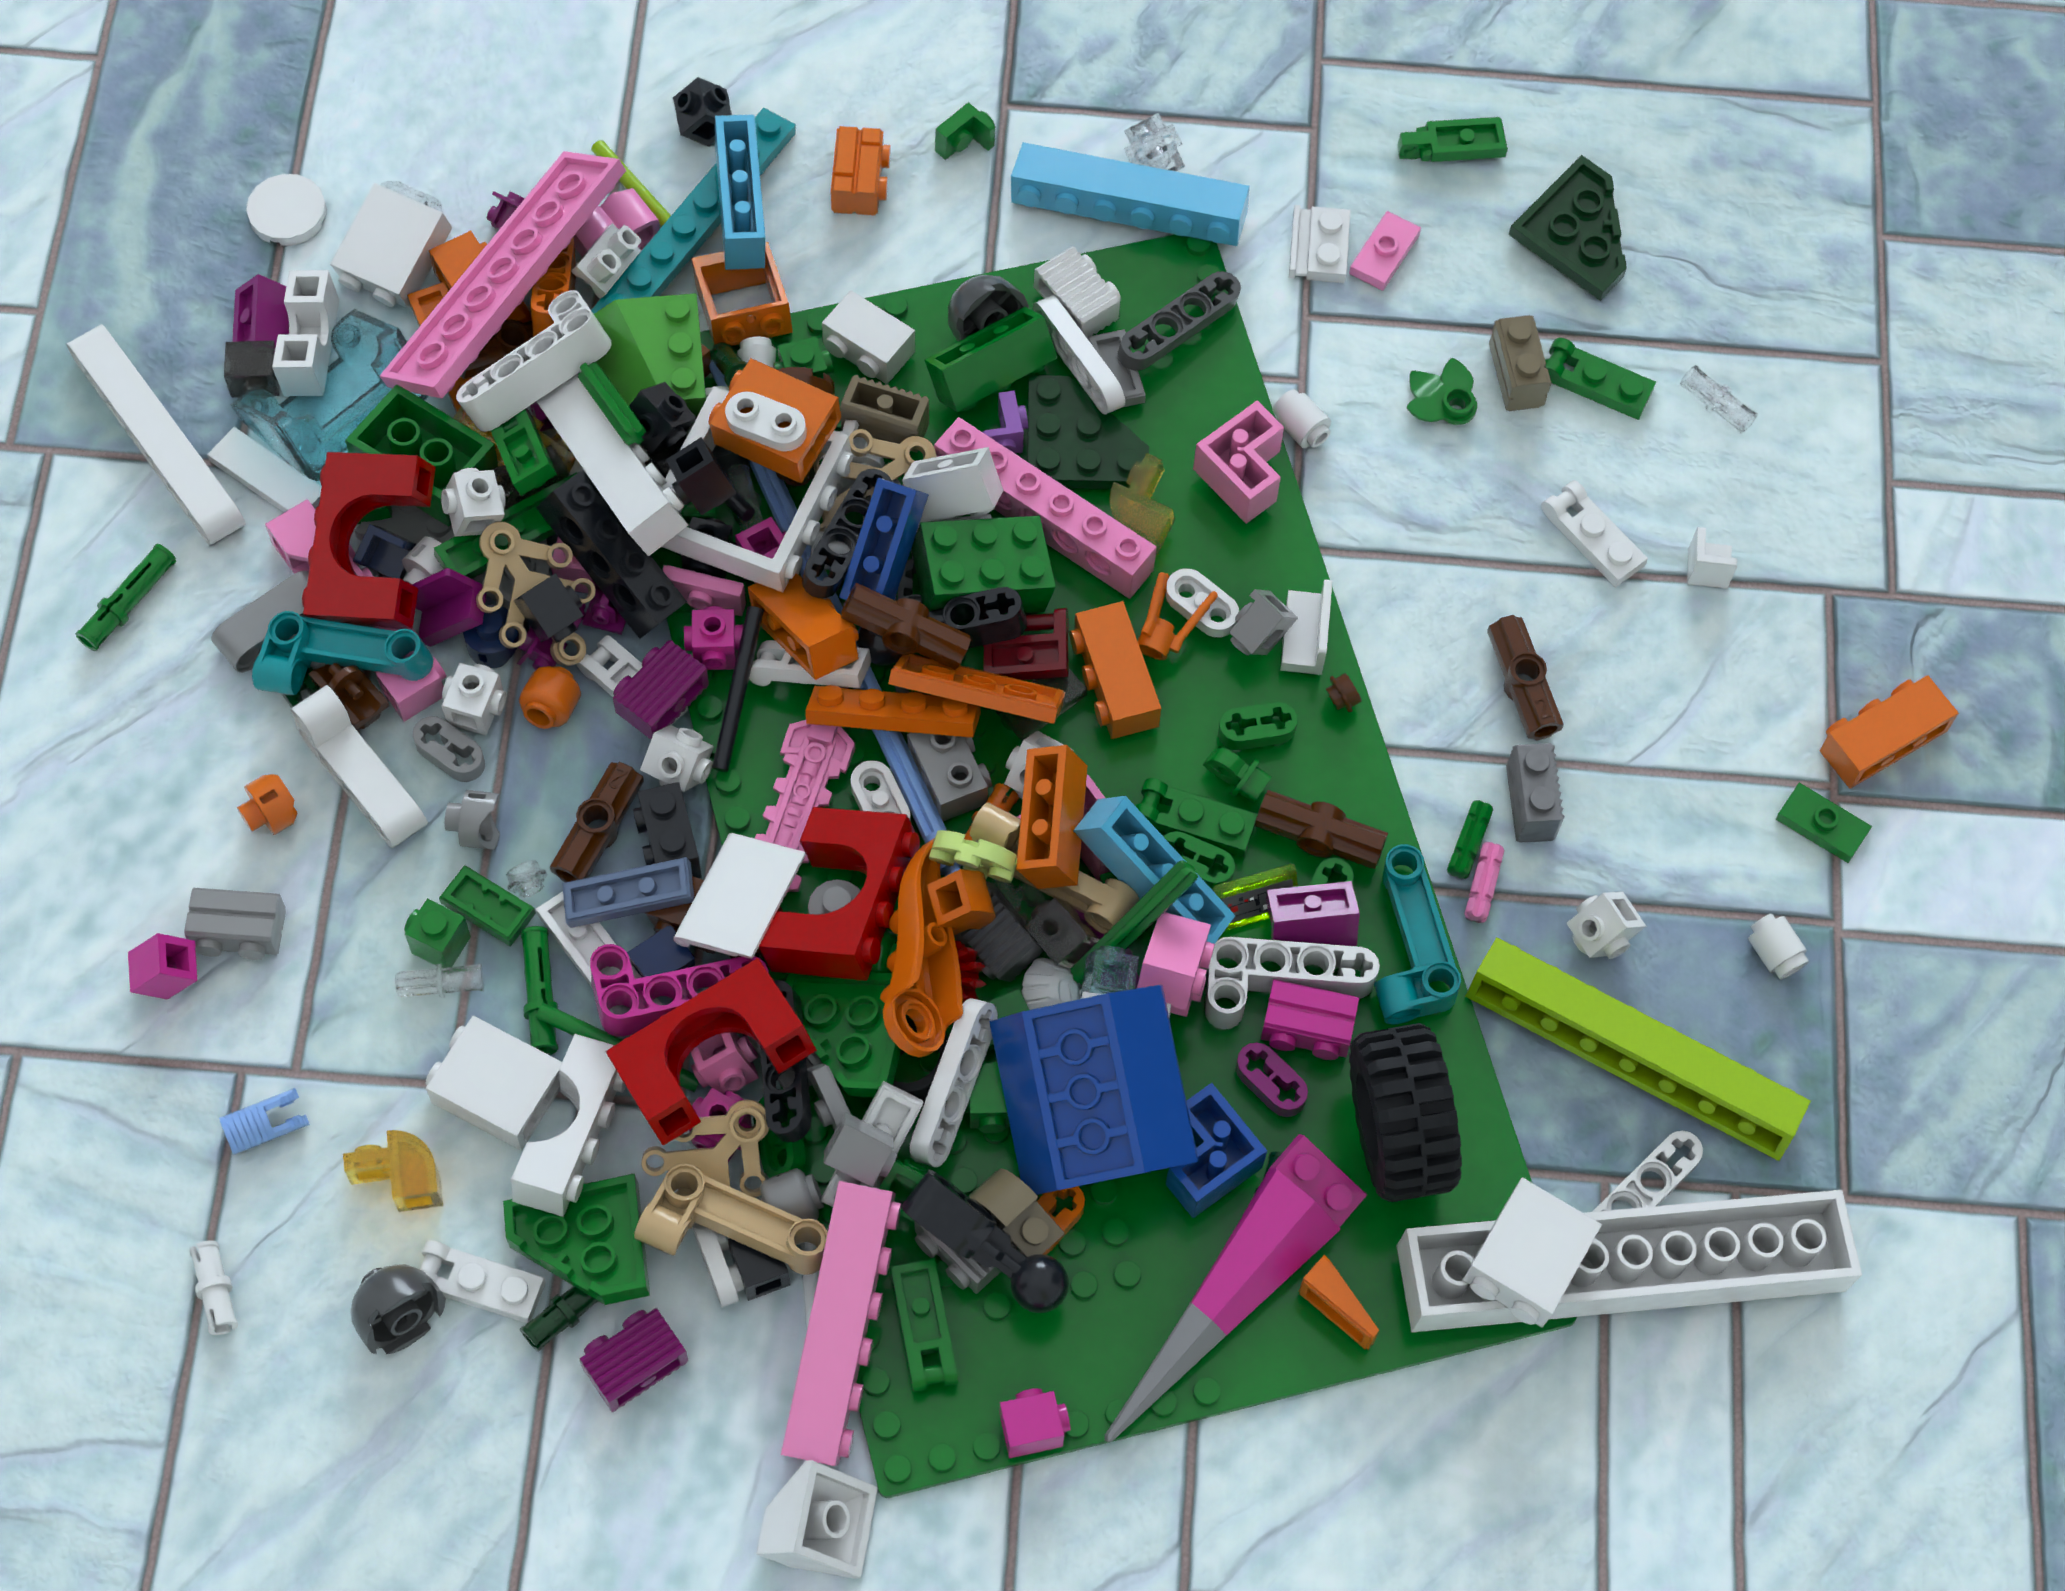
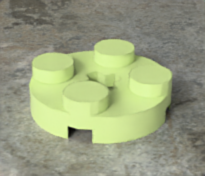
(980, 856)

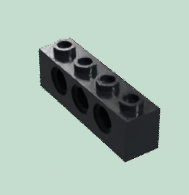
(610, 554)

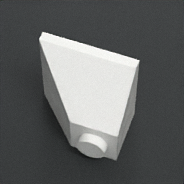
(819, 1522)

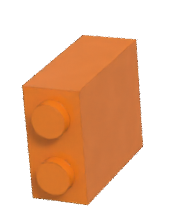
(818, 407)

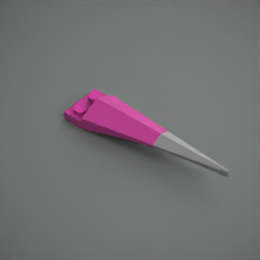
(1283, 1226)

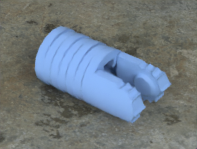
(251, 1124)

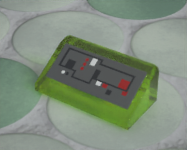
(1248, 894)

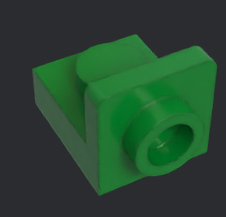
(960, 129)

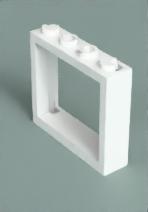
(802, 531)

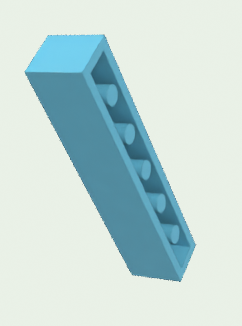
(1129, 194)

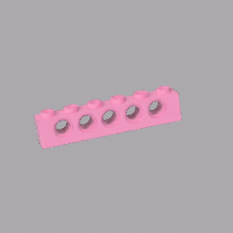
(1068, 520)

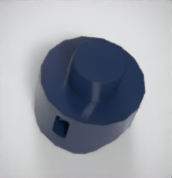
(484, 641)

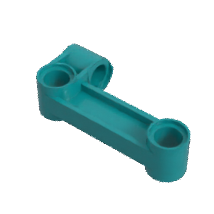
(285, 661)
(1408, 993)

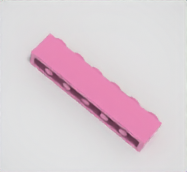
(839, 1324)

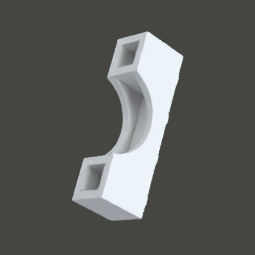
(552, 1168)

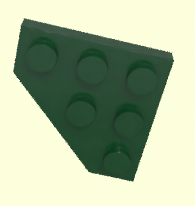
(1577, 228)
(1074, 439)

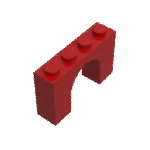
(350, 490)
(849, 938)
(739, 1003)

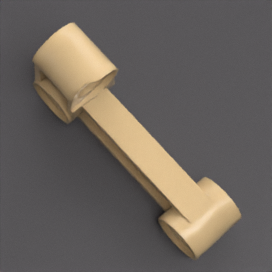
(1100, 902)
(729, 1214)

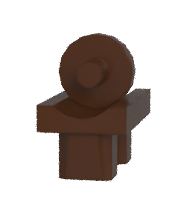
(354, 690)

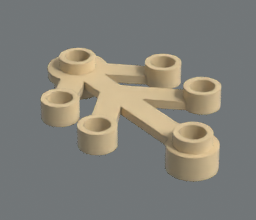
(880, 448)
(523, 582)
(714, 1160)

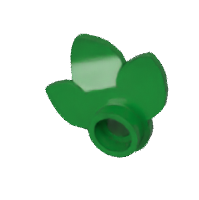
(1438, 393)

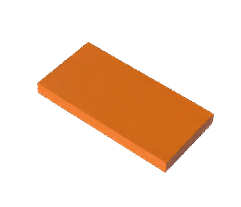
(978, 688)

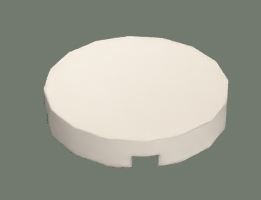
(286, 209)

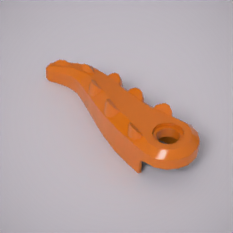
(923, 965)

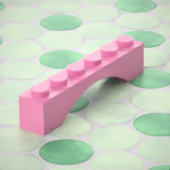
(292, 538)

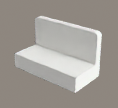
(1307, 638)

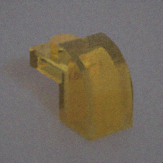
(1136, 509)
(405, 1162)

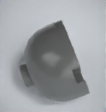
(981, 303)
(394, 1307)

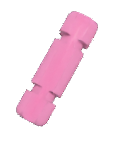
(1484, 882)

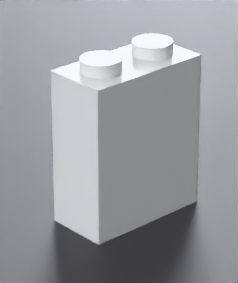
(390, 246)
(495, 1082)
(1531, 1253)

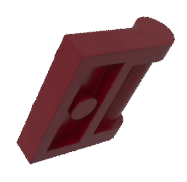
(1033, 655)

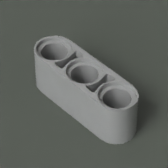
(244, 633)

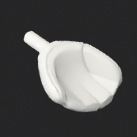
(1048, 984)

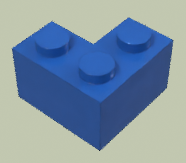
(1225, 1153)

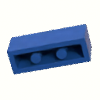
(885, 539)

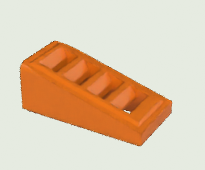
(1334, 1299)

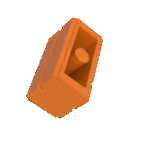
(858, 170)

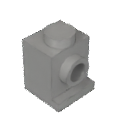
(1261, 623)

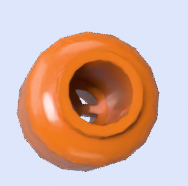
(549, 697)

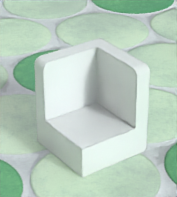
(1709, 563)

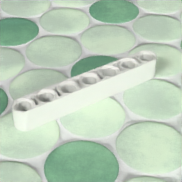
(156, 434)

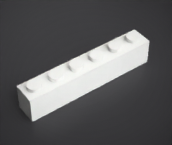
(614, 467)

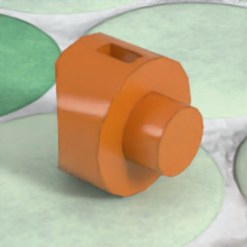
(268, 804)

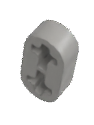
(453, 742)

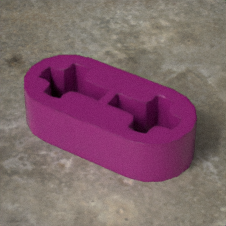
(1264, 1086)

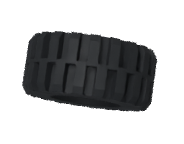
(1405, 1112)

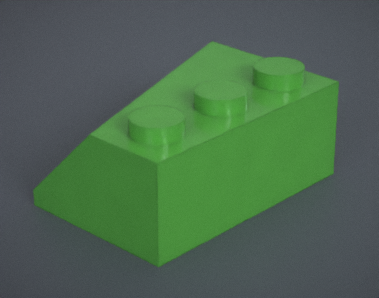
(655, 344)

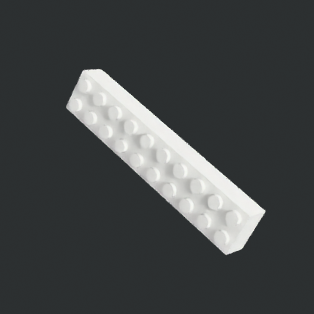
(1652, 1260)

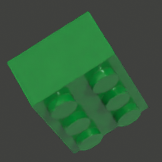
(414, 427)
(983, 556)

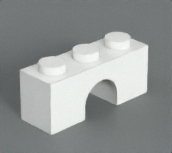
(305, 352)

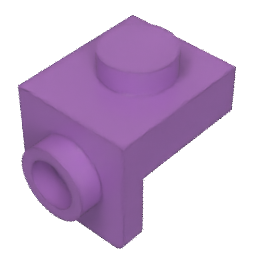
(1012, 422)

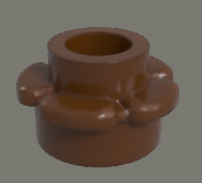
(1343, 692)

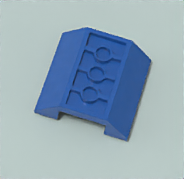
(1093, 1089)

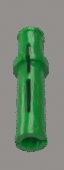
(115, 609)
(538, 987)

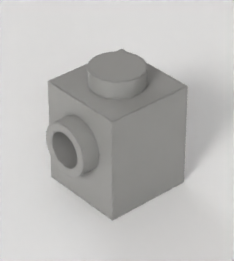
(859, 1151)

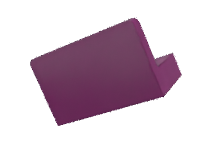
(260, 311)
(447, 605)
(1314, 914)

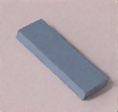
(628, 892)

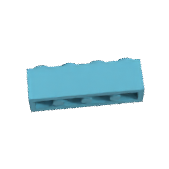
(740, 192)
(1143, 856)

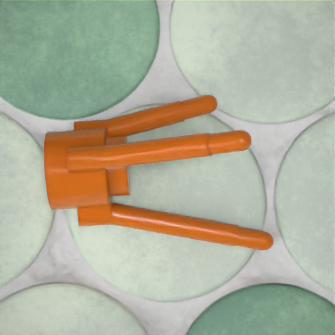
(1157, 634)

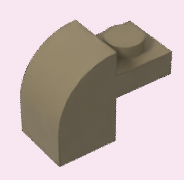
(1017, 1212)

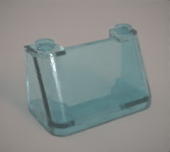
(310, 426)

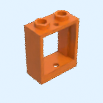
(734, 326)

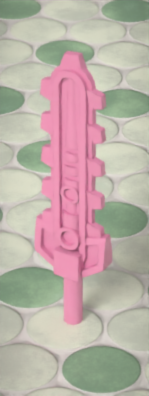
(814, 758)

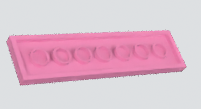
(502, 274)

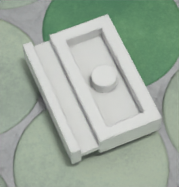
(1319, 244)

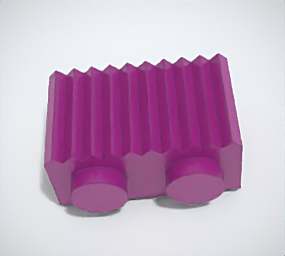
(660, 688)
(633, 1358)

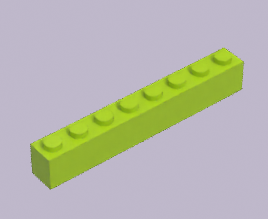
(1638, 1049)

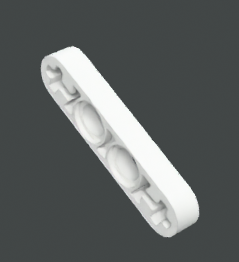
(1081, 356)
(953, 1083)
(1631, 1188)

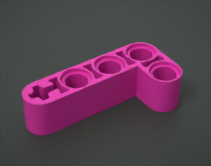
(640, 992)

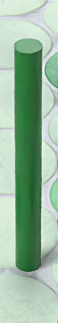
(576, 1026)

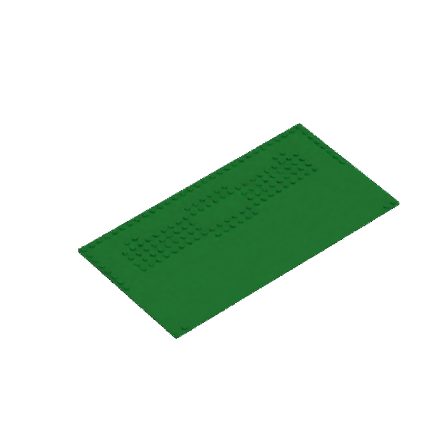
(1136, 1247)

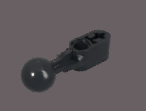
(972, 606)
(1037, 1281)

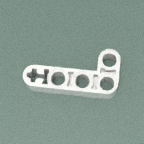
(536, 365)
(356, 767)
(1292, 959)

